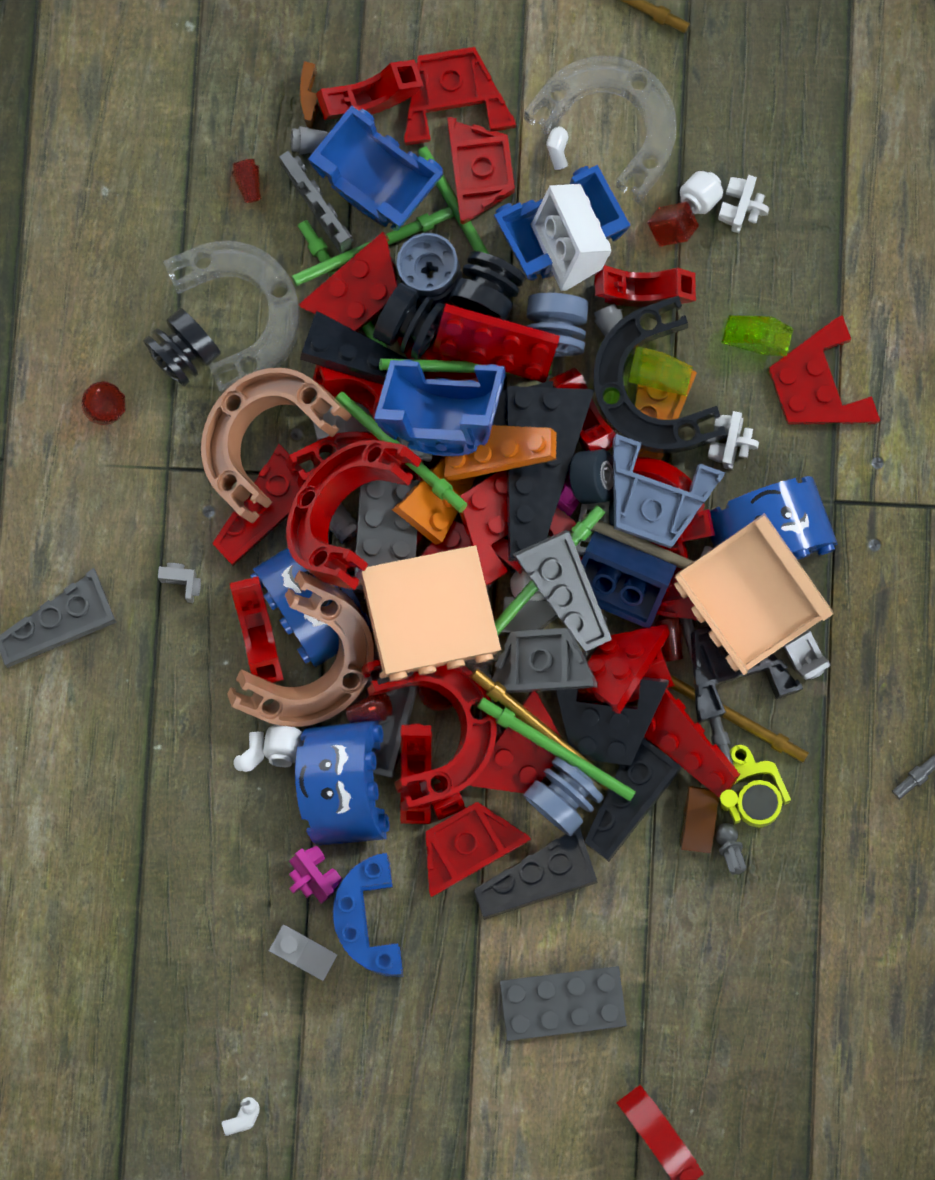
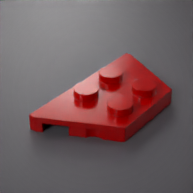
(480, 168)
(358, 288)
(623, 663)
(515, 759)
(467, 845)

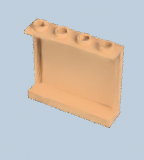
(752, 594)
(430, 612)

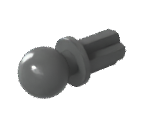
(727, 836)

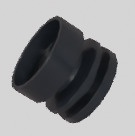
(487, 285)
(405, 319)
(181, 347)

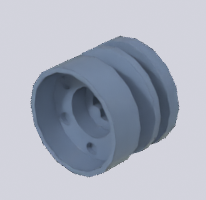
(428, 253)
(559, 315)
(563, 796)

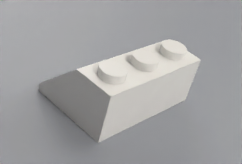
(570, 235)

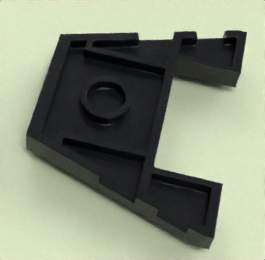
(712, 669)
(606, 735)

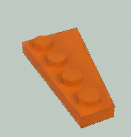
(660, 405)
(505, 450)
(427, 511)

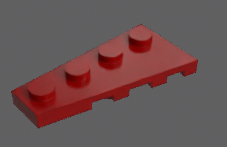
(281, 487)
(687, 745)

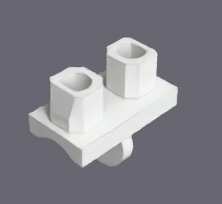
(735, 215)
(727, 452)

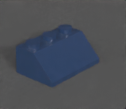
(626, 579)

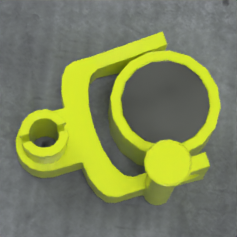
(759, 800)

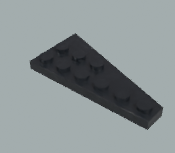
(536, 488)

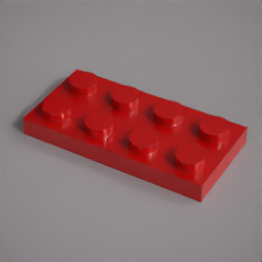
(495, 341)

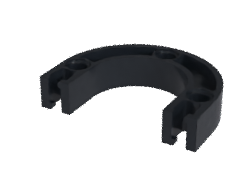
(623, 416)

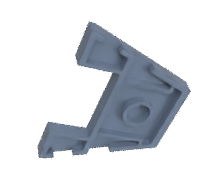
(652, 507)

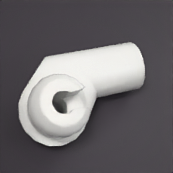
(556, 144)
(253, 755)
(245, 1118)

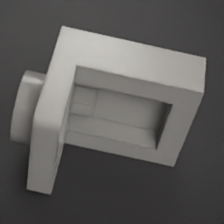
(176, 574)
(806, 656)

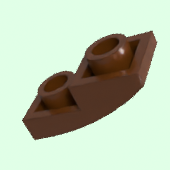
(700, 820)

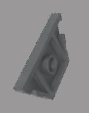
(543, 662)

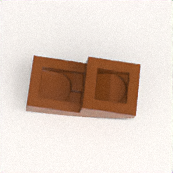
(308, 98)

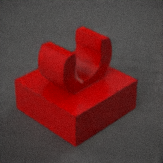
(447, 806)

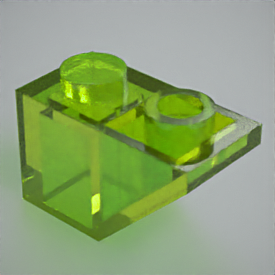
(758, 334)
(660, 371)

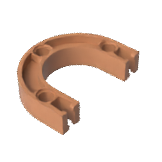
(227, 426)
(329, 693)

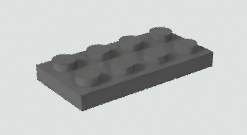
(380, 531)
(563, 1003)

